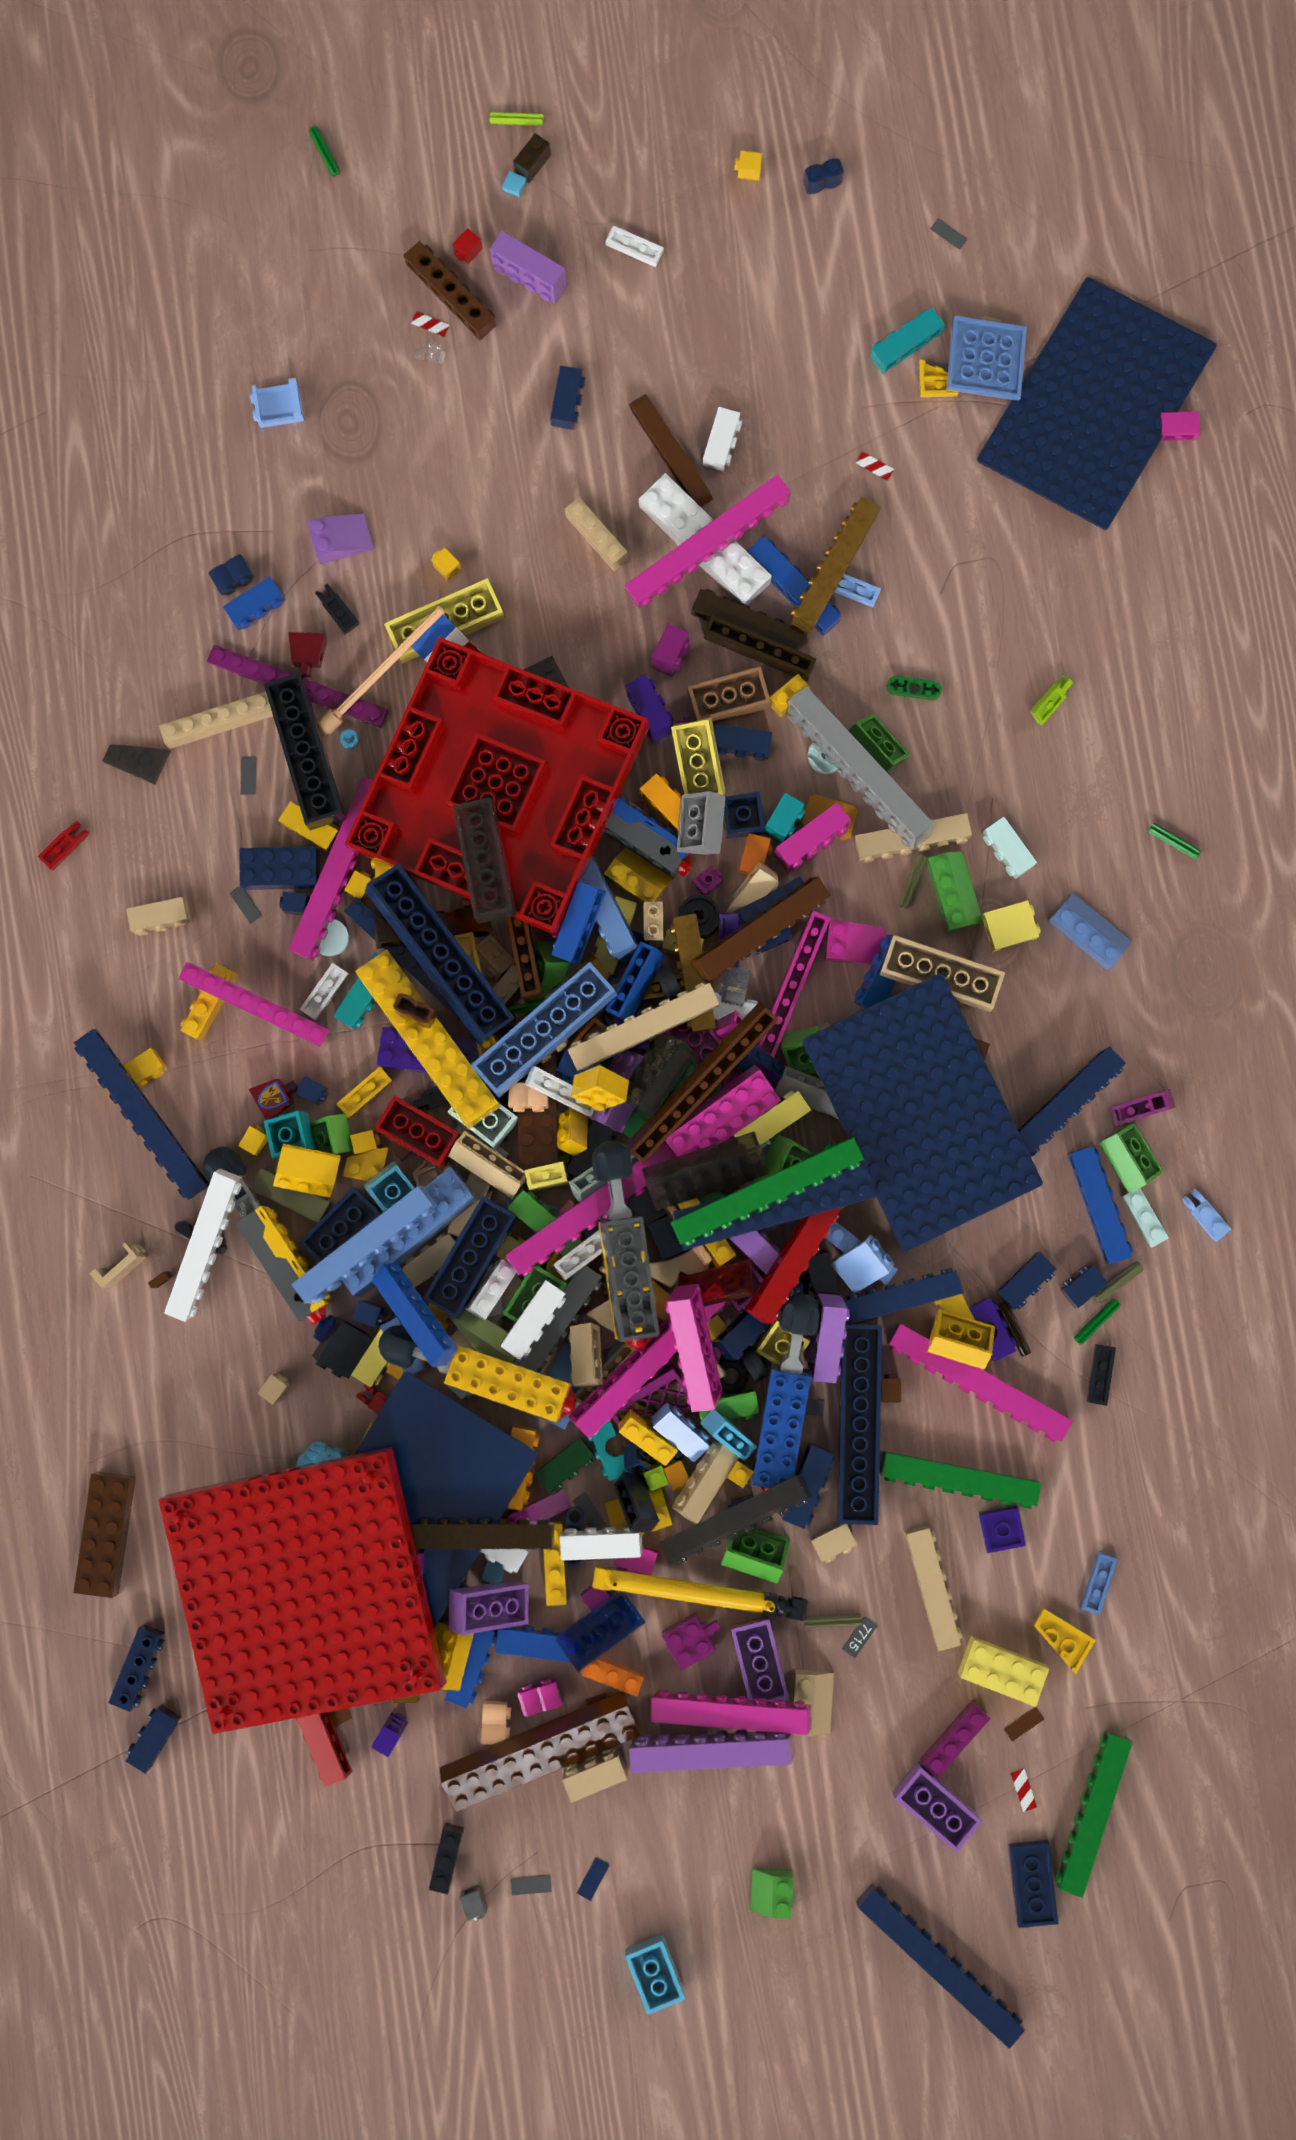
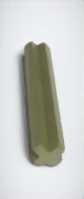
(912, 881)
(1119, 1281)
(833, 1620)

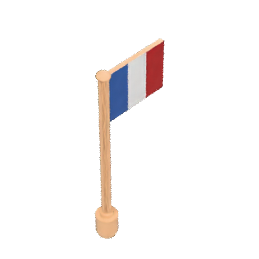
(421, 640)

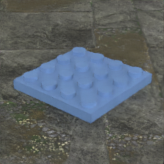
(986, 358)

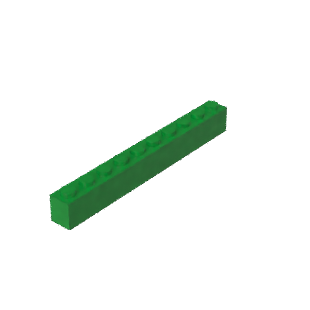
(766, 1191)

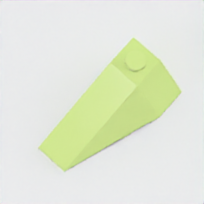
(483, 1335)

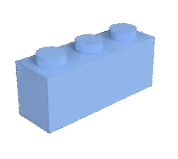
(681, 1431)

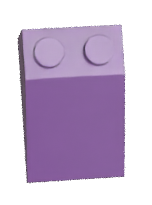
(339, 536)

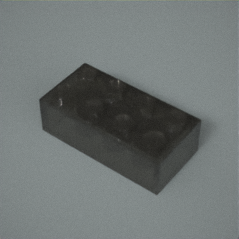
(658, 1073)

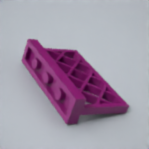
(660, 1379)

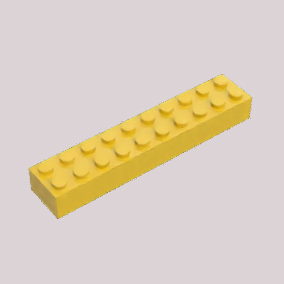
(431, 1045)

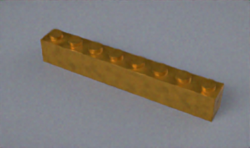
(837, 562)

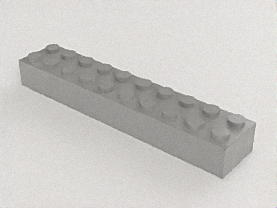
(859, 768)

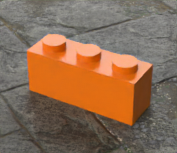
(615, 1675)

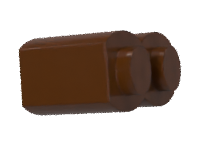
(411, 1010)

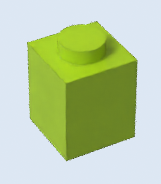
(656, 1477)

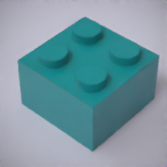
(785, 816)
(291, 1130)

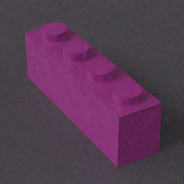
(954, 1739)

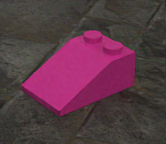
(852, 942)

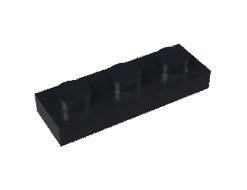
(1101, 1374)

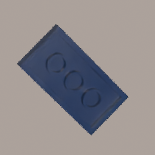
(1033, 1884)

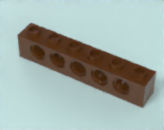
(420, 254)

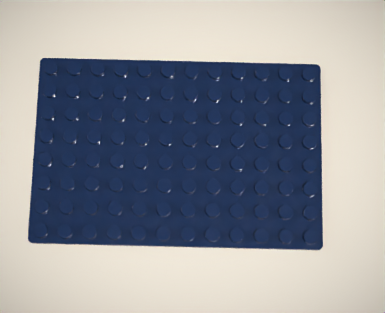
(1096, 403)
(923, 1112)
(447, 1468)

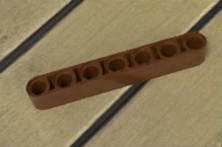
(670, 450)

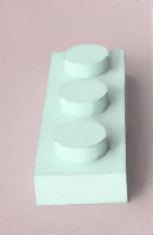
(1145, 1217)

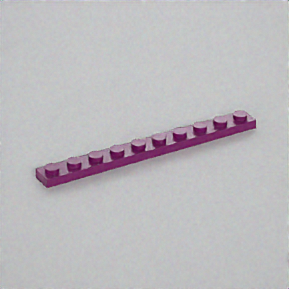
(318, 693)

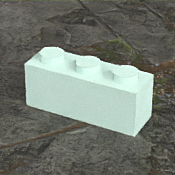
(1009, 848)

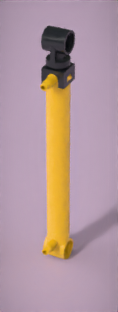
(764, 1603)

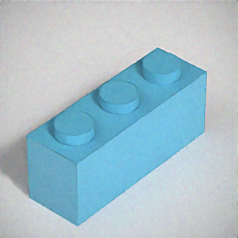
(728, 1434)

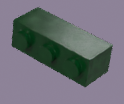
(565, 1465)

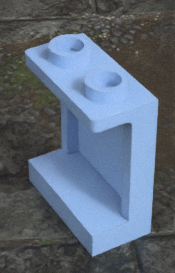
(277, 404)
(863, 1264)

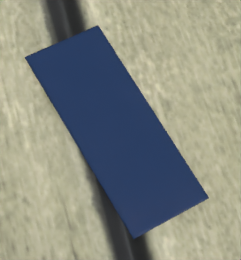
(593, 1879)

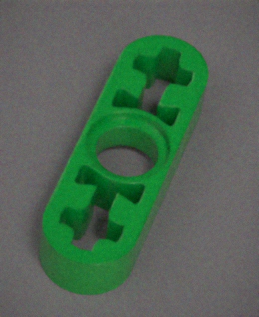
(927, 694)

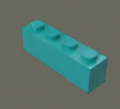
(907, 340)
(356, 1005)

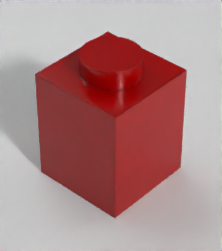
(467, 246)

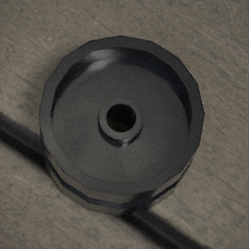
(703, 907)

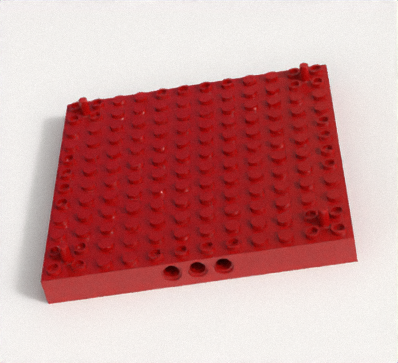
(506, 735)
(302, 1591)

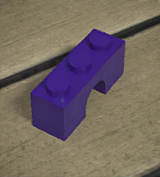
(985, 1312)
(390, 1734)

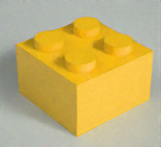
(599, 1088)

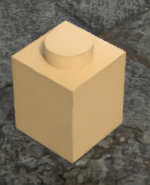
(274, 1388)

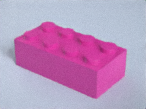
(812, 837)

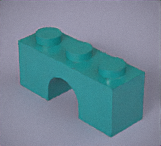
(612, 1464)

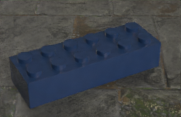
(470, 1258)

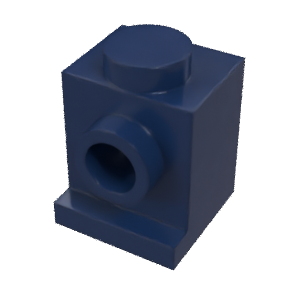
(636, 1459)

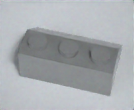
(701, 823)

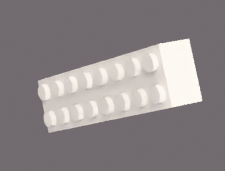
(682, 518)

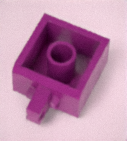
(690, 1640)

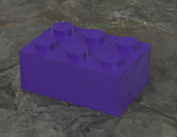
(647, 704)

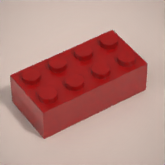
(417, 1132)

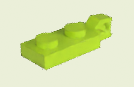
(1051, 700)

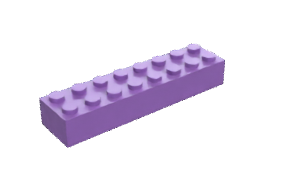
(710, 1751)

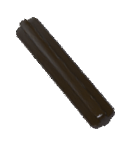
(1014, 1329)

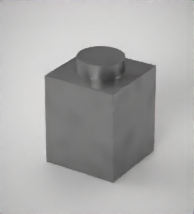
(473, 1903)

